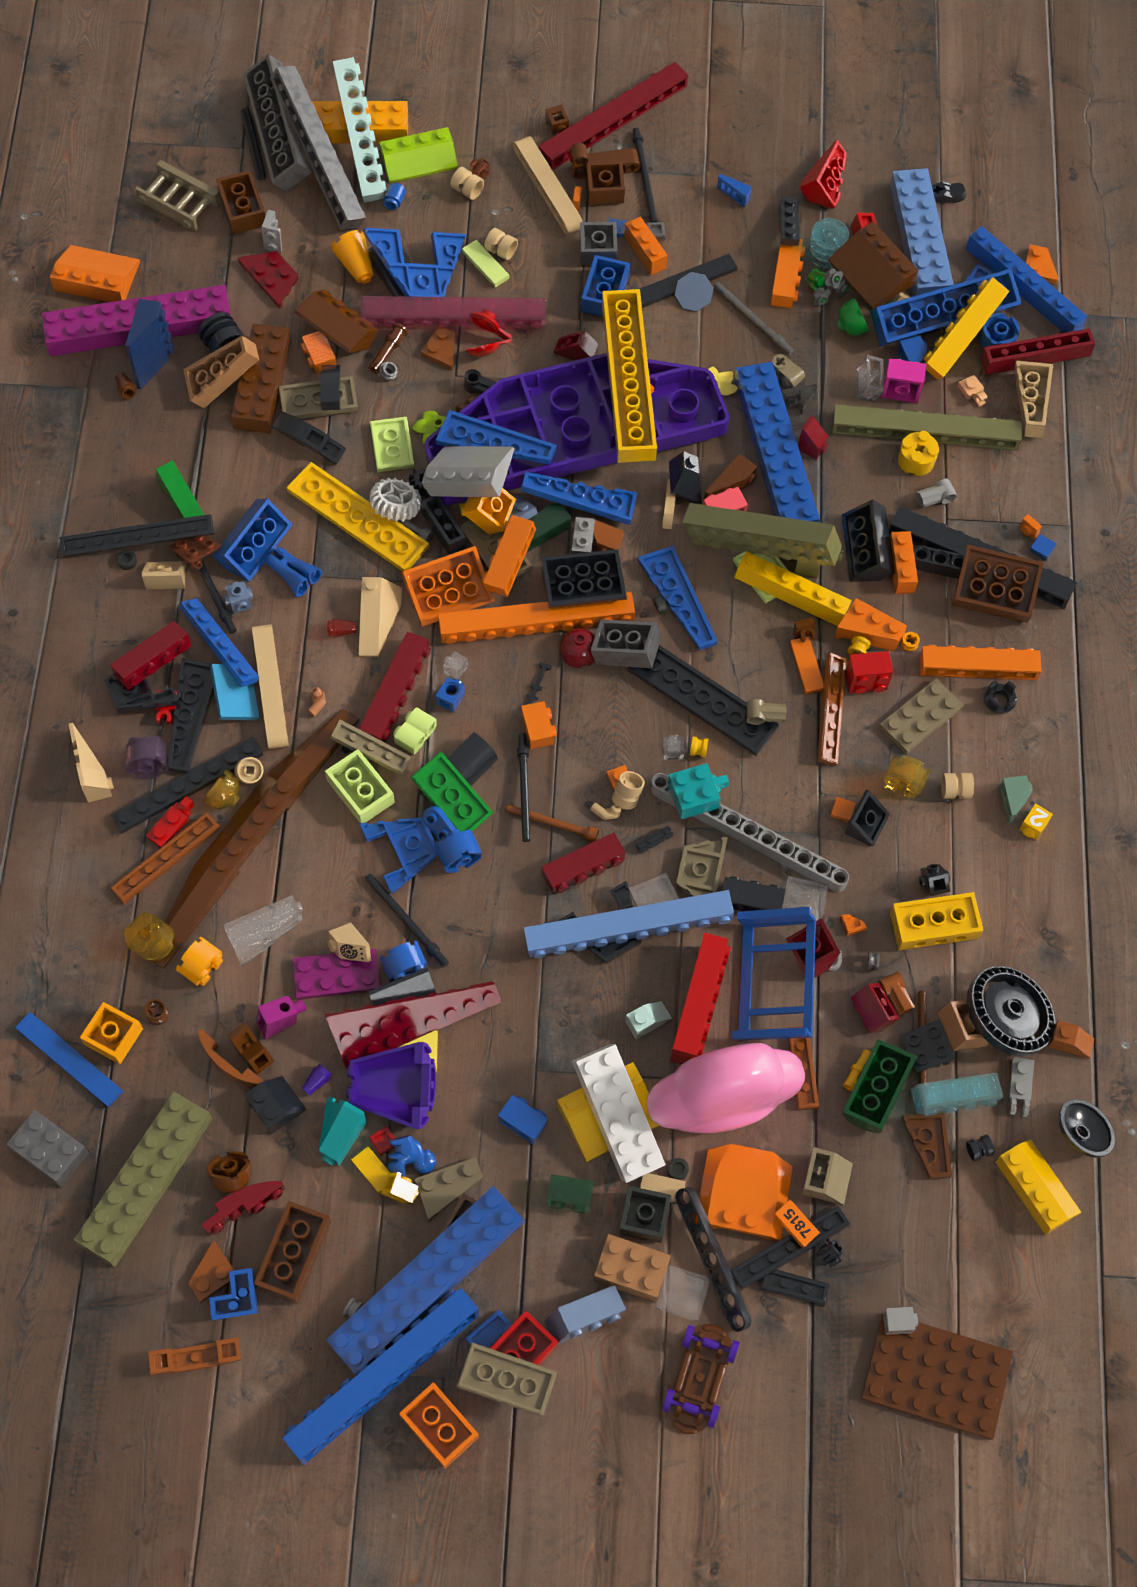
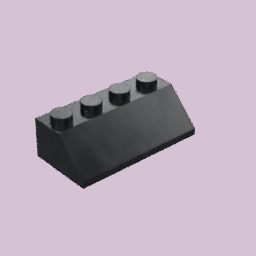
(868, 542)

